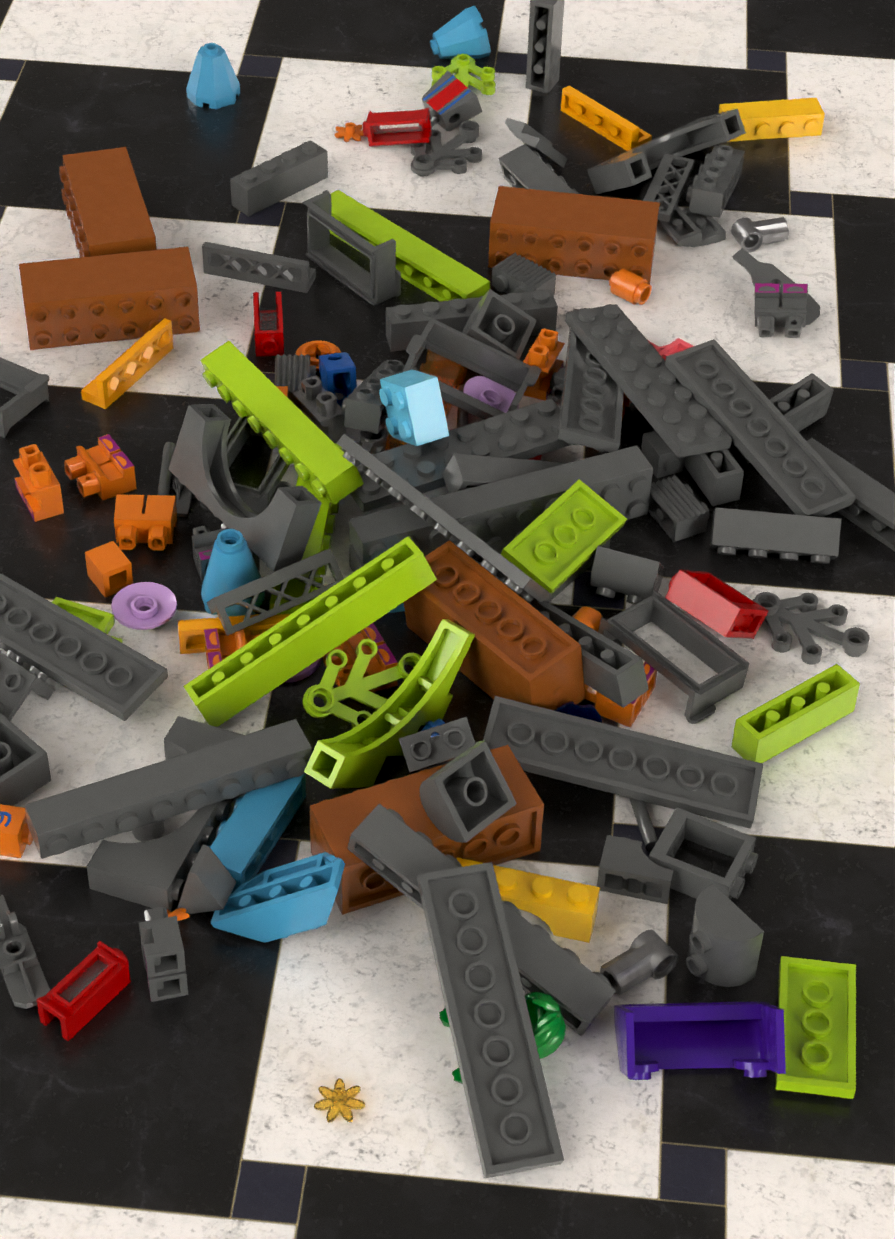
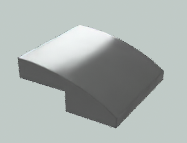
(536, 141)
(693, 229)

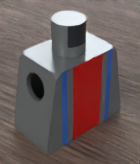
(450, 102)

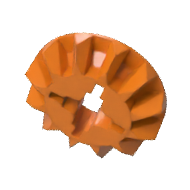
(317, 348)

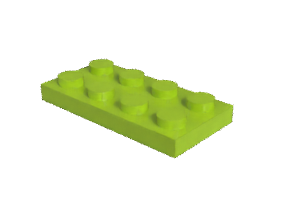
(564, 536)
(818, 1027)

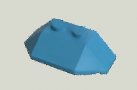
(283, 900)

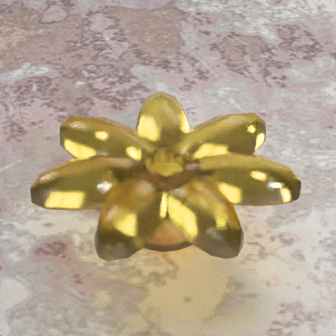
(339, 1101)

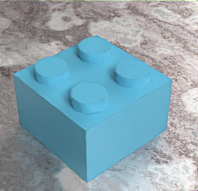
(414, 407)

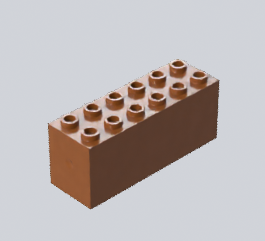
(105, 203)
(574, 232)
(108, 297)
(514, 645)
(505, 839)

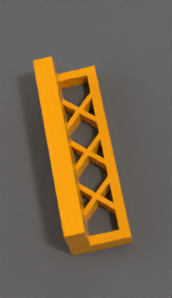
(602, 119)
(130, 366)
(192, 630)

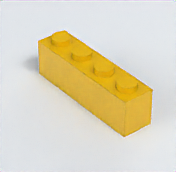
(778, 118)

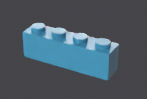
(256, 827)

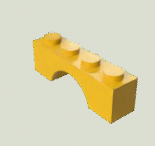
(562, 904)

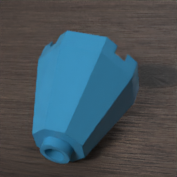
(462, 36)
(212, 78)

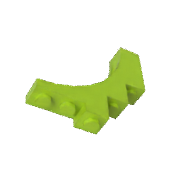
(424, 696)

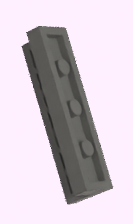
(661, 185)
(257, 267)
(267, 584)

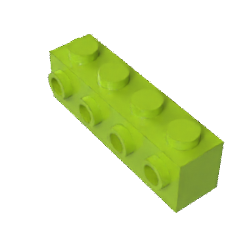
(795, 715)

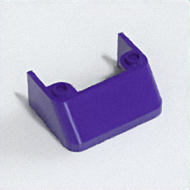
(700, 1036)

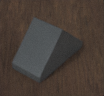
(207, 884)

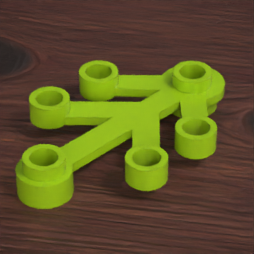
(463, 66)
(355, 686)

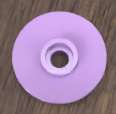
(489, 392)
(144, 605)

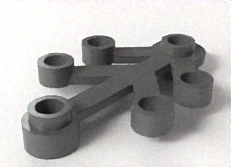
(426, 164)
(853, 640)

